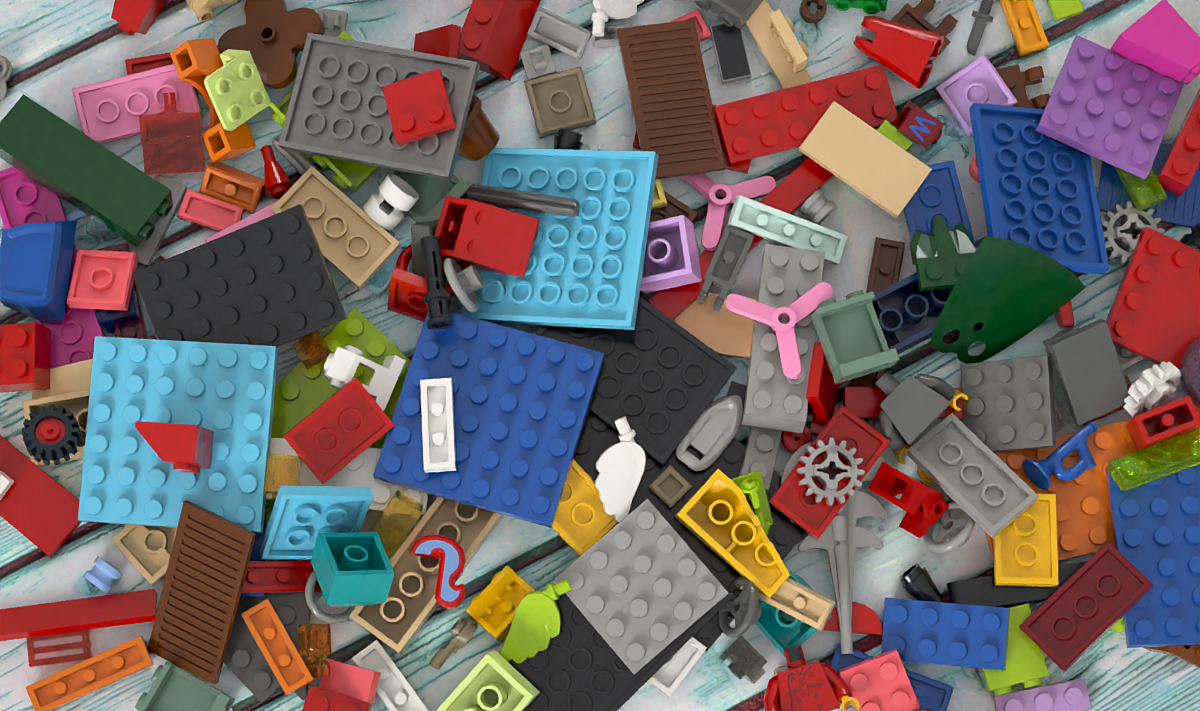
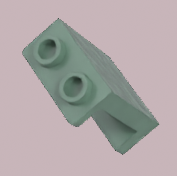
(430, 192)
(852, 337)
(181, 691)

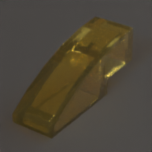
(396, 521)

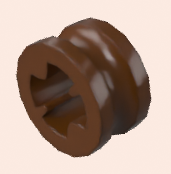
(805, 12)

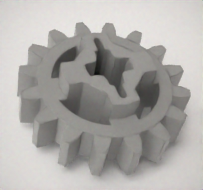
(1130, 220)
(831, 457)

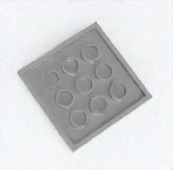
(641, 586)

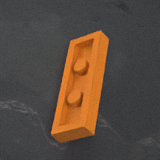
(277, 647)

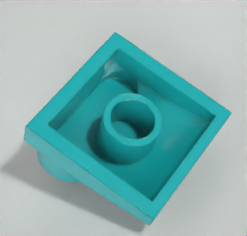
(781, 627)

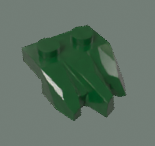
(940, 255)

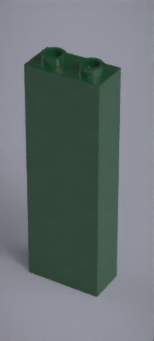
(82, 171)

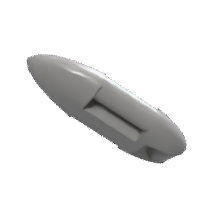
(712, 432)

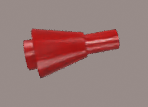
(276, 179)

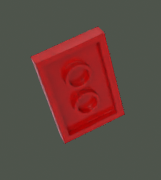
(338, 430)

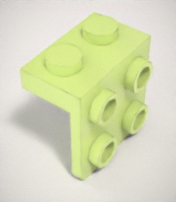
(236, 89)

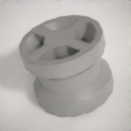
(817, 207)

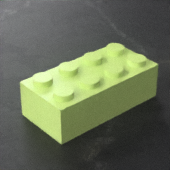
(491, 687)

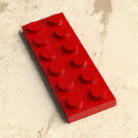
(787, 116)

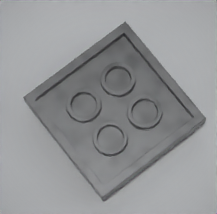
(1010, 403)

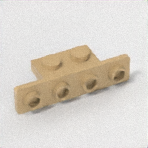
(779, 45)

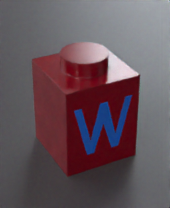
(918, 124)

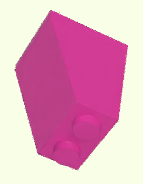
(1162, 44)

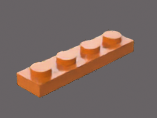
(90, 675)

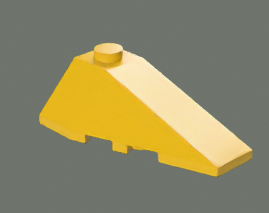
(729, 527)

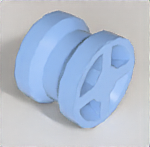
(102, 575)

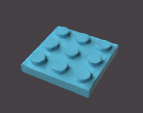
(310, 510)

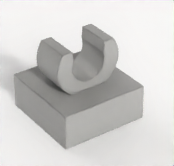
(334, 21)
(537, 62)

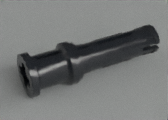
(436, 295)

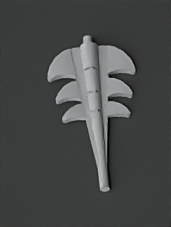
(841, 540)

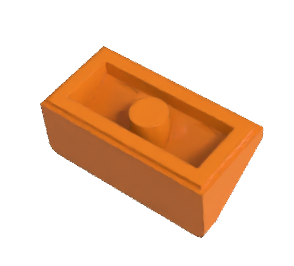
(232, 186)

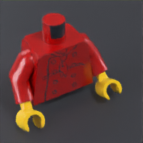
(806, 686)

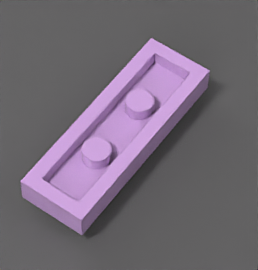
(1056, 697)

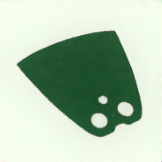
(1008, 292)

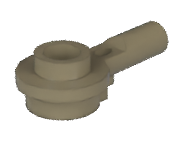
(462, 633)

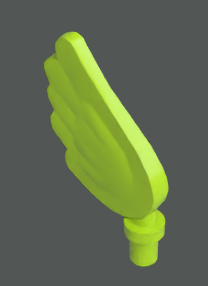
(534, 623)

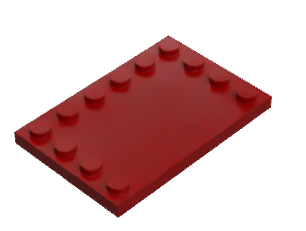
(1158, 299)

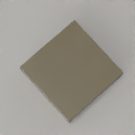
(560, 102)

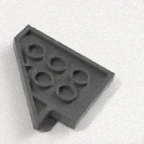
(243, 653)

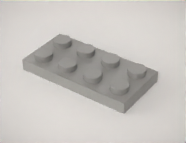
(972, 475)

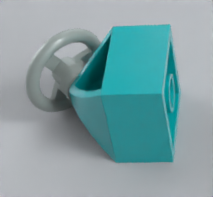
(350, 573)

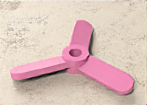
(718, 207)
(785, 332)

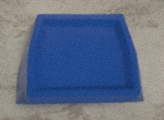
(37, 268)

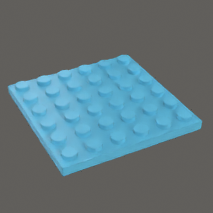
(580, 266)
(177, 383)

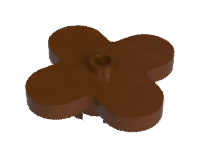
(273, 38)

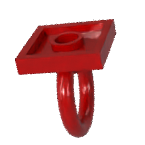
(408, 289)

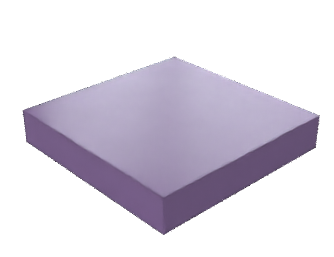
(974, 84)

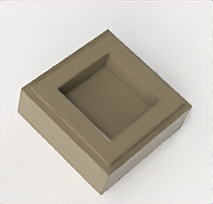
(670, 487)

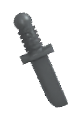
(979, 25)

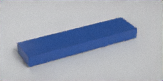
(930, 693)

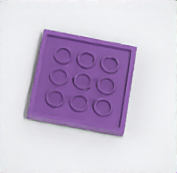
(1109, 107)

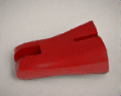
(901, 48)

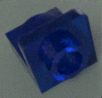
(112, 317)

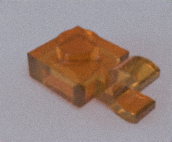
(312, 349)
(315, 644)

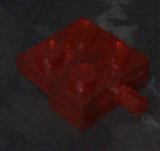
(172, 140)

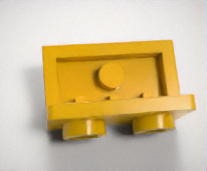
(498, 602)

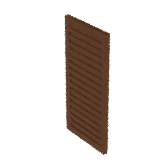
(671, 97)
(201, 591)

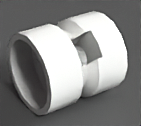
(393, 193)

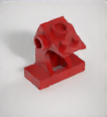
(920, 501)

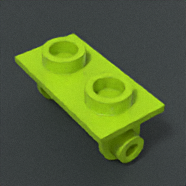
(754, 490)

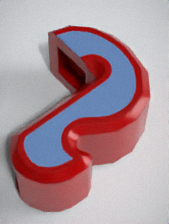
(451, 567)

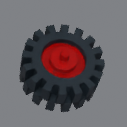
(51, 434)

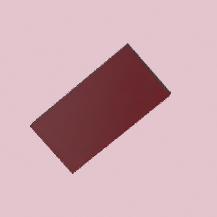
(1086, 606)

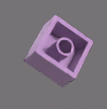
(670, 255)

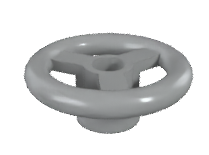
(464, 283)
(952, 530)

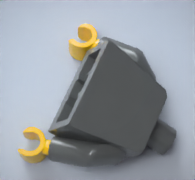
(912, 407)

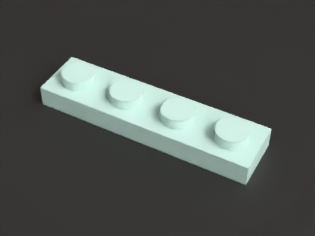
(786, 228)

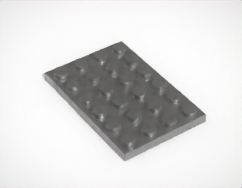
(343, 113)

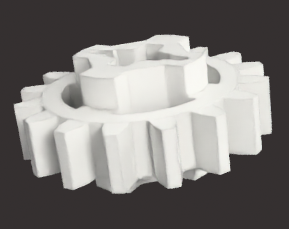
(1153, 389)

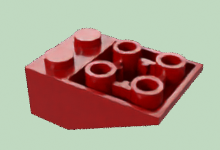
(486, 236)

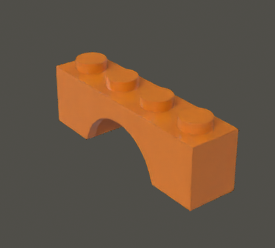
(193, 63)

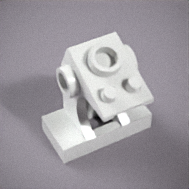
(343, 365)

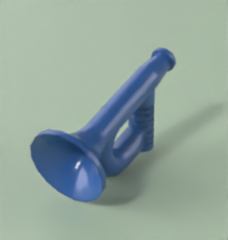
(1040, 470)

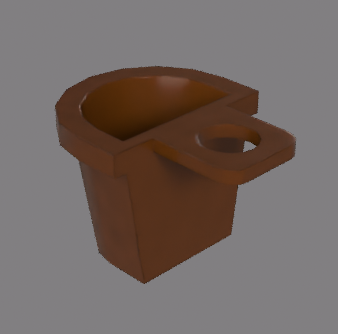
(479, 133)

